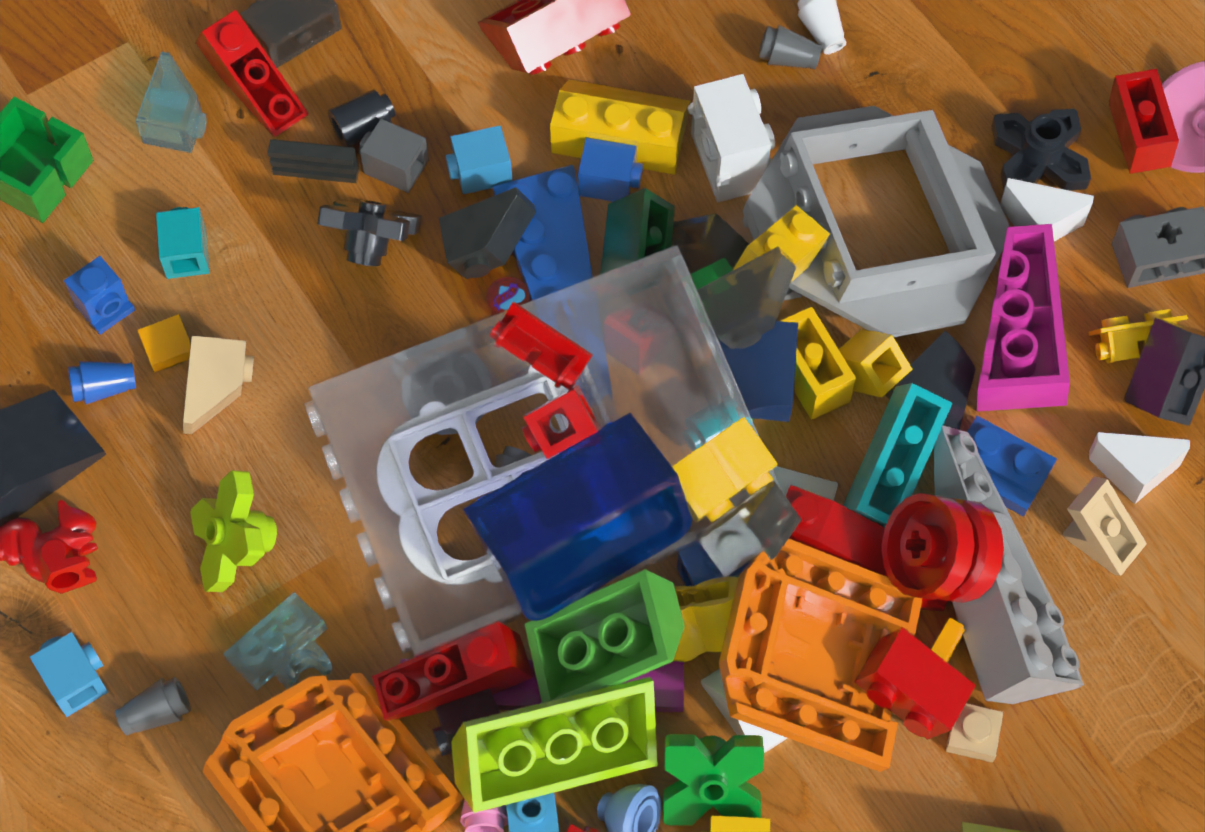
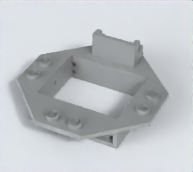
(901, 295)

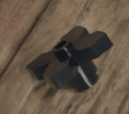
(1042, 148)
(368, 228)

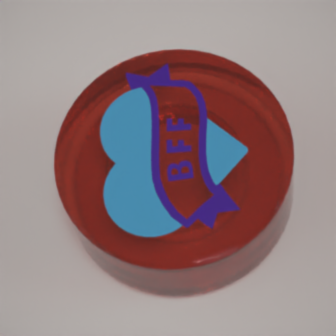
(504, 292)

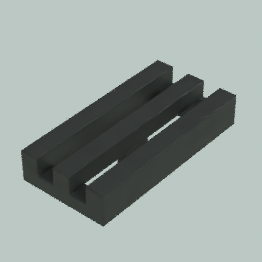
(313, 161)

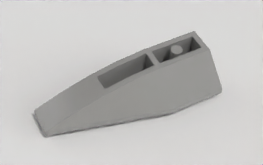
(1014, 626)

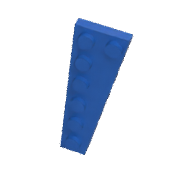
(554, 245)

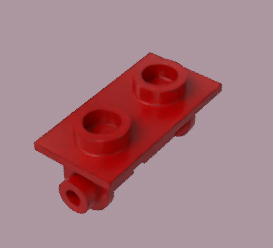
(540, 346)

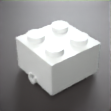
(730, 136)

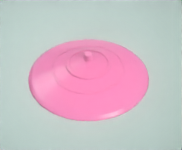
(1187, 106)

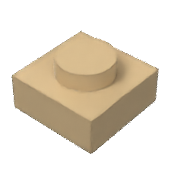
(976, 733)

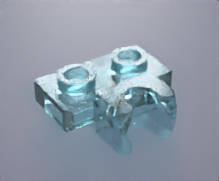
(281, 646)

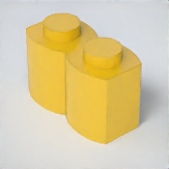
(723, 469)
(705, 616)

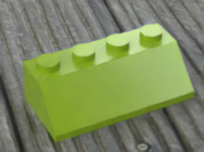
(556, 745)

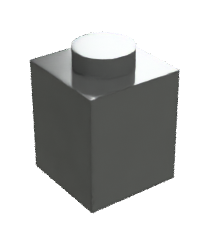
(393, 155)

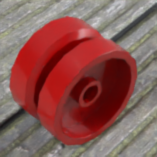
(942, 548)

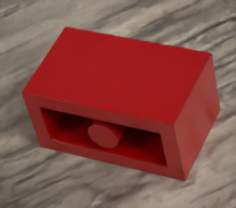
(1143, 121)
(914, 684)

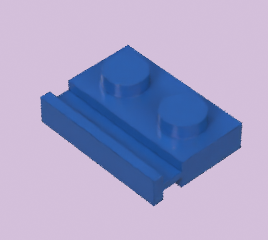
(1012, 464)

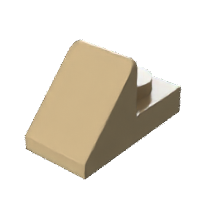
(1104, 527)

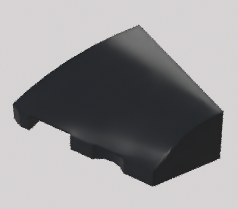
(945, 372)

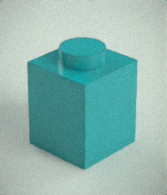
(182, 242)

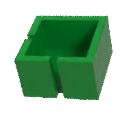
(32, 165)

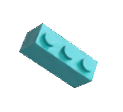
(897, 452)

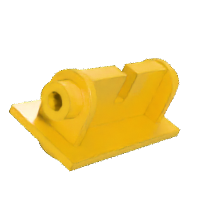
(1121, 338)

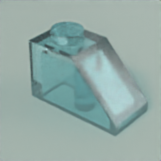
(170, 109)

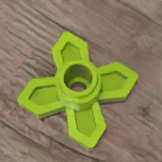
(231, 531)

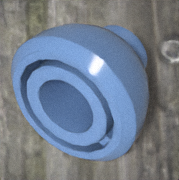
(631, 809)

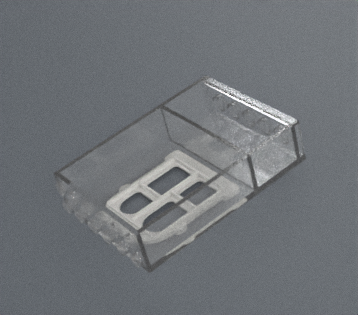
(648, 359)

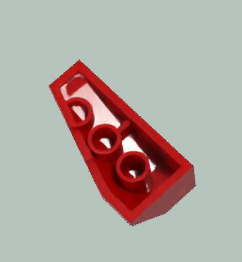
(842, 534)

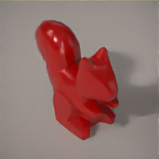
(52, 556)

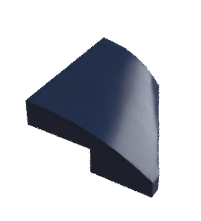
(766, 372)

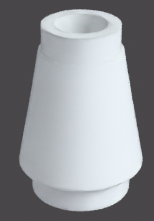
(823, 23)

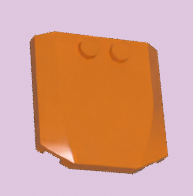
(800, 642)
(328, 764)

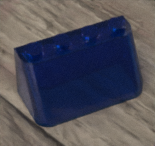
(581, 518)

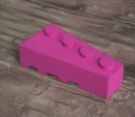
(1026, 337)

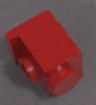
(580, 418)

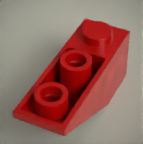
(250, 73)
(462, 667)

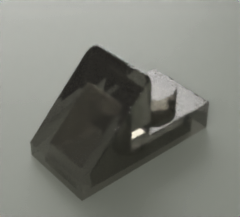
(753, 526)

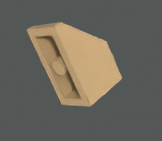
(214, 378)

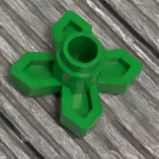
(712, 775)

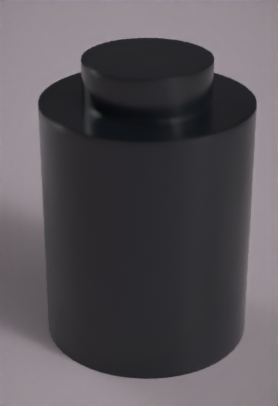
(359, 115)

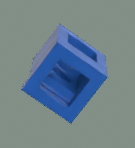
(99, 295)

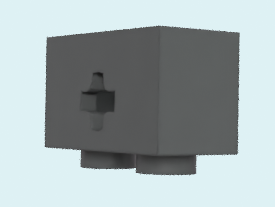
(1161, 246)

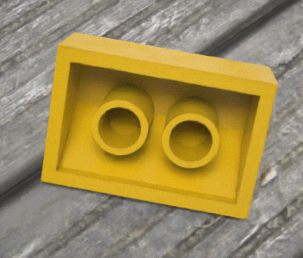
(620, 116)

